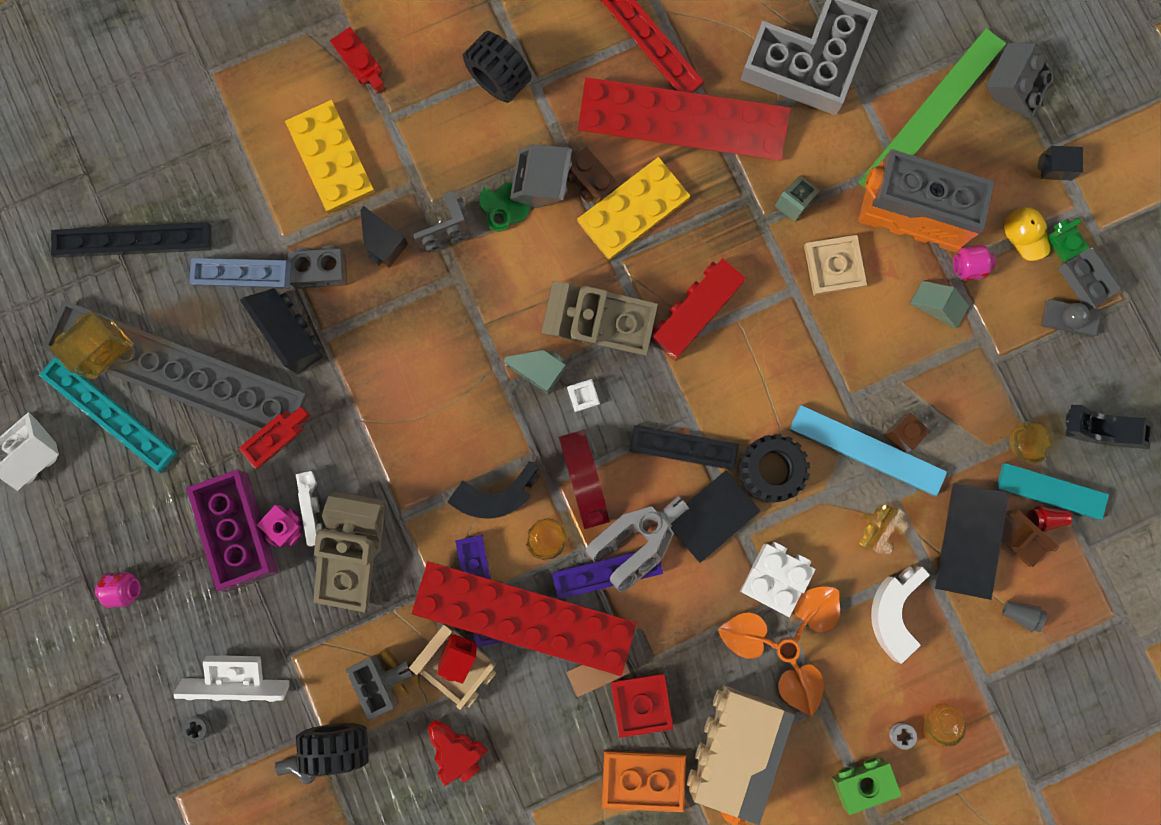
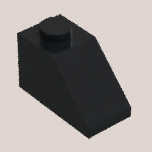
(380, 239)

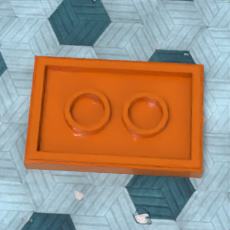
(644, 781)

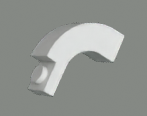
(887, 613)

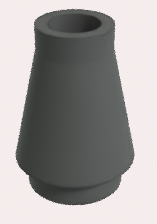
(1026, 615)

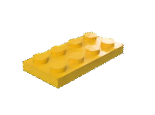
(330, 156)
(633, 208)

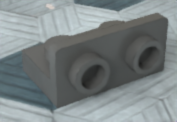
(1090, 278)

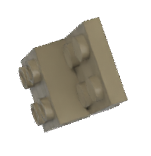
(599, 318)
(347, 550)

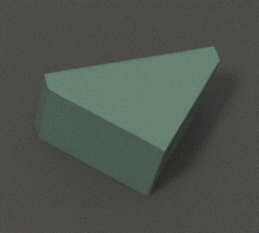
(796, 198)
(940, 302)

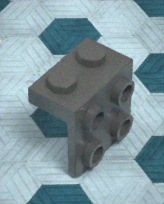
(449, 231)

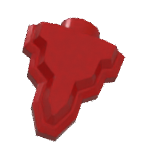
(455, 753)

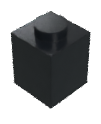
(1061, 163)

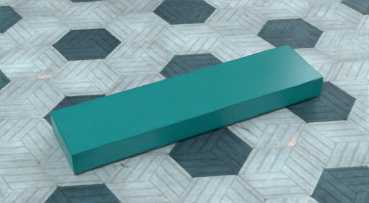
(1052, 491)

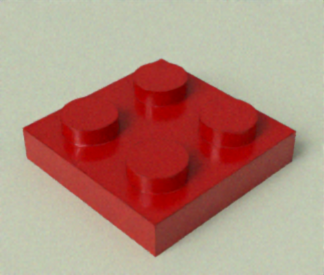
(641, 705)

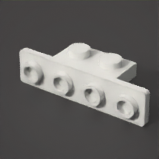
(232, 680)

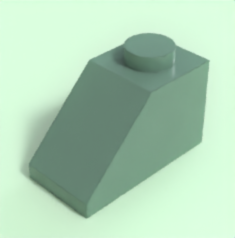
(538, 368)

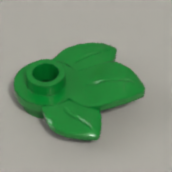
(500, 204)

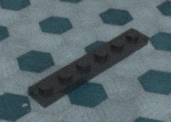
(131, 240)

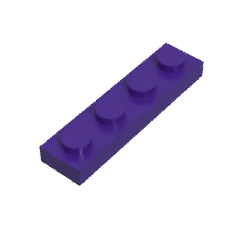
(474, 561)
(592, 576)

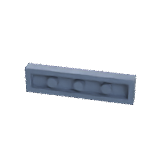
(240, 273)

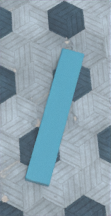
(868, 450)

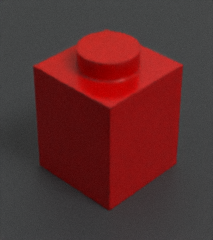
(457, 659)

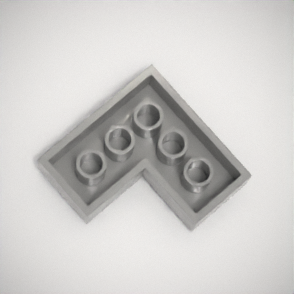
(813, 68)

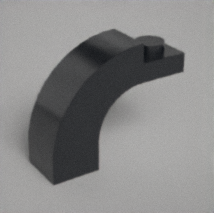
(1108, 429)
(499, 505)

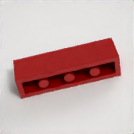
(698, 309)

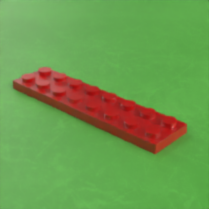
(683, 119)
(524, 618)

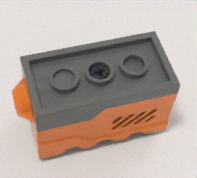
(926, 200)

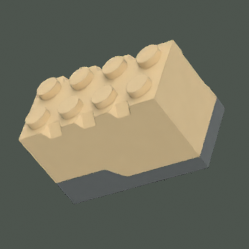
(740, 755)

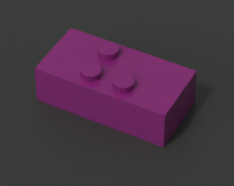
(229, 530)

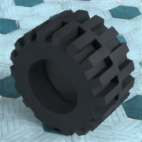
(497, 66)
(795, 462)
(332, 749)

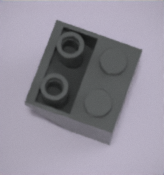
(1020, 78)
(541, 175)

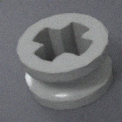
(909, 741)

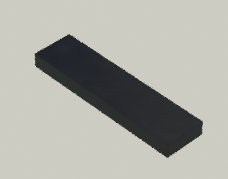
(684, 447)

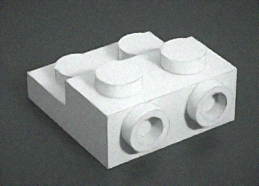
(778, 578)

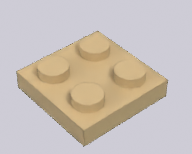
(835, 265)

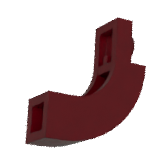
(584, 479)

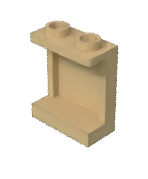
(461, 694)

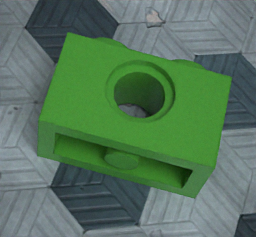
(881, 789)

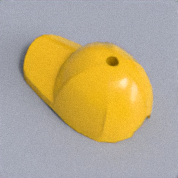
(1028, 239)

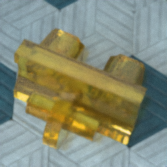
(880, 527)

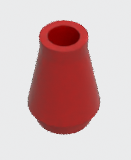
(1049, 518)

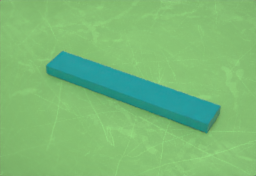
(110, 415)

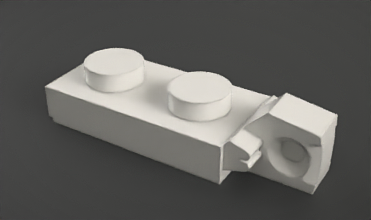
(309, 506)

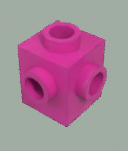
(273, 524)

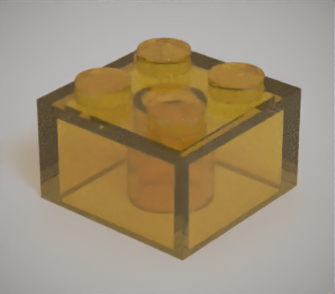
(91, 345)

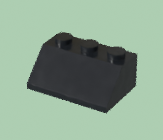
(283, 329)

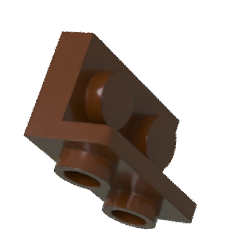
(591, 177)

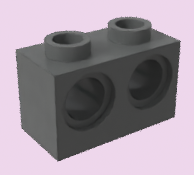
(316, 274)

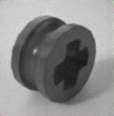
(192, 737)

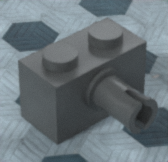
(375, 685)

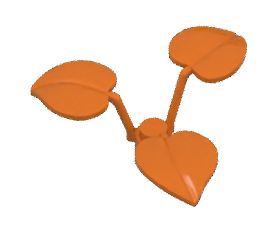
(803, 685)

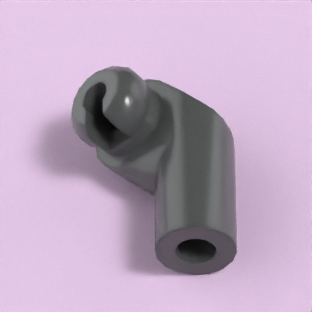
(290, 766)

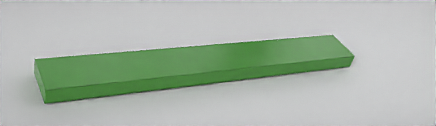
(944, 97)

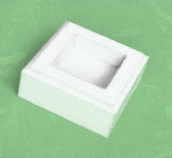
(583, 395)

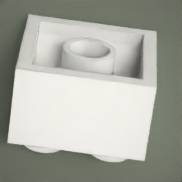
(25, 452)

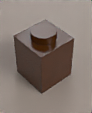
(907, 432)

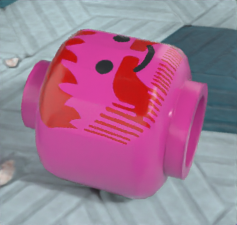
(973, 263)
(117, 589)

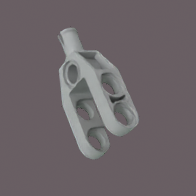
(650, 553)

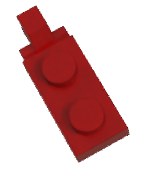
(358, 59)
(274, 437)

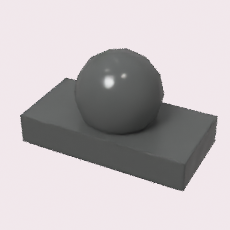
(1071, 318)

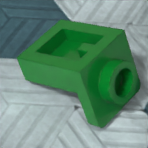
(1067, 240)

